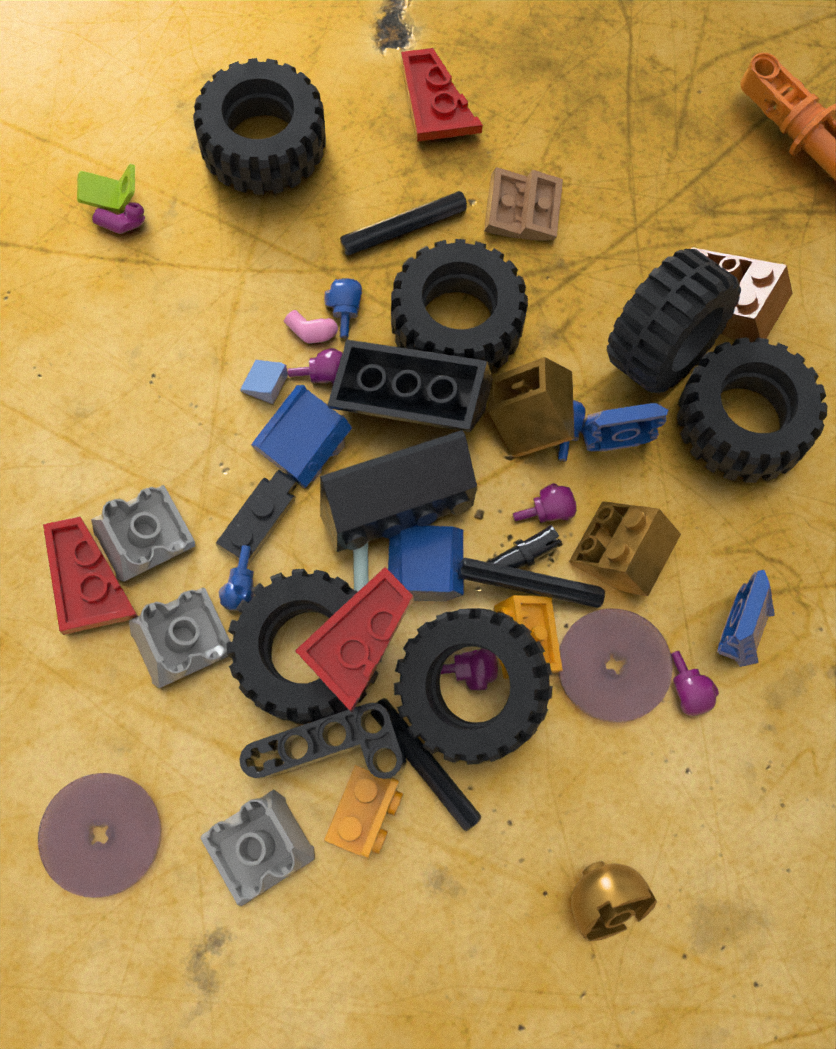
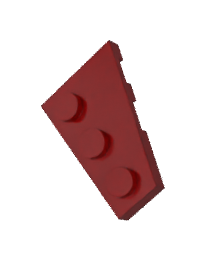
(434, 100)
(82, 580)
(356, 637)

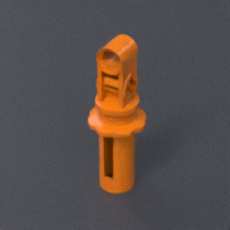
(796, 111)

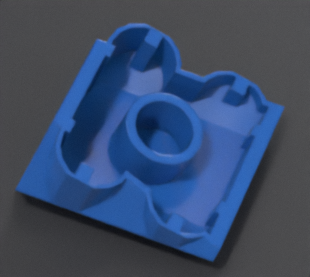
(623, 427)
(302, 436)
(428, 562)
(747, 620)

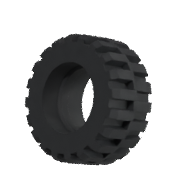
(255, 91)
(464, 270)
(673, 320)
(777, 377)
(255, 635)
(423, 698)

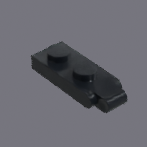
(259, 516)

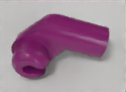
(123, 222)

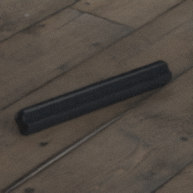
(403, 223)
(531, 582)
(432, 772)

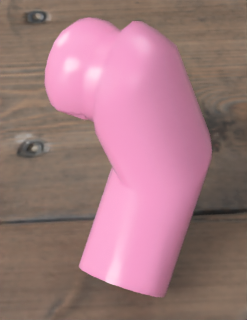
(313, 330)

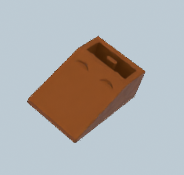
(762, 296)

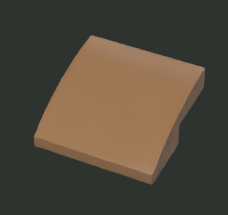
(523, 205)

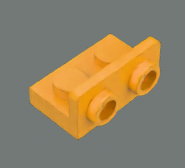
(538, 617)
(362, 813)

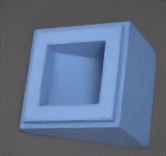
(265, 380)

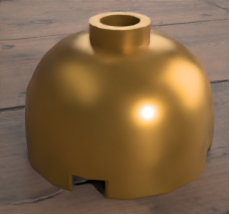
(609, 898)

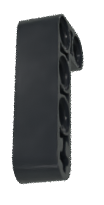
(320, 748)

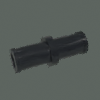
(526, 551)

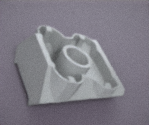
(141, 532)
(179, 636)
(258, 846)

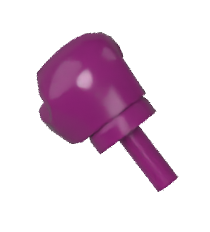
(321, 368)
(553, 504)
(474, 668)
(695, 690)

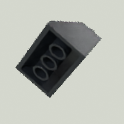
(411, 385)
(397, 491)

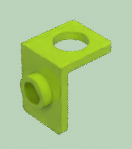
(105, 191)

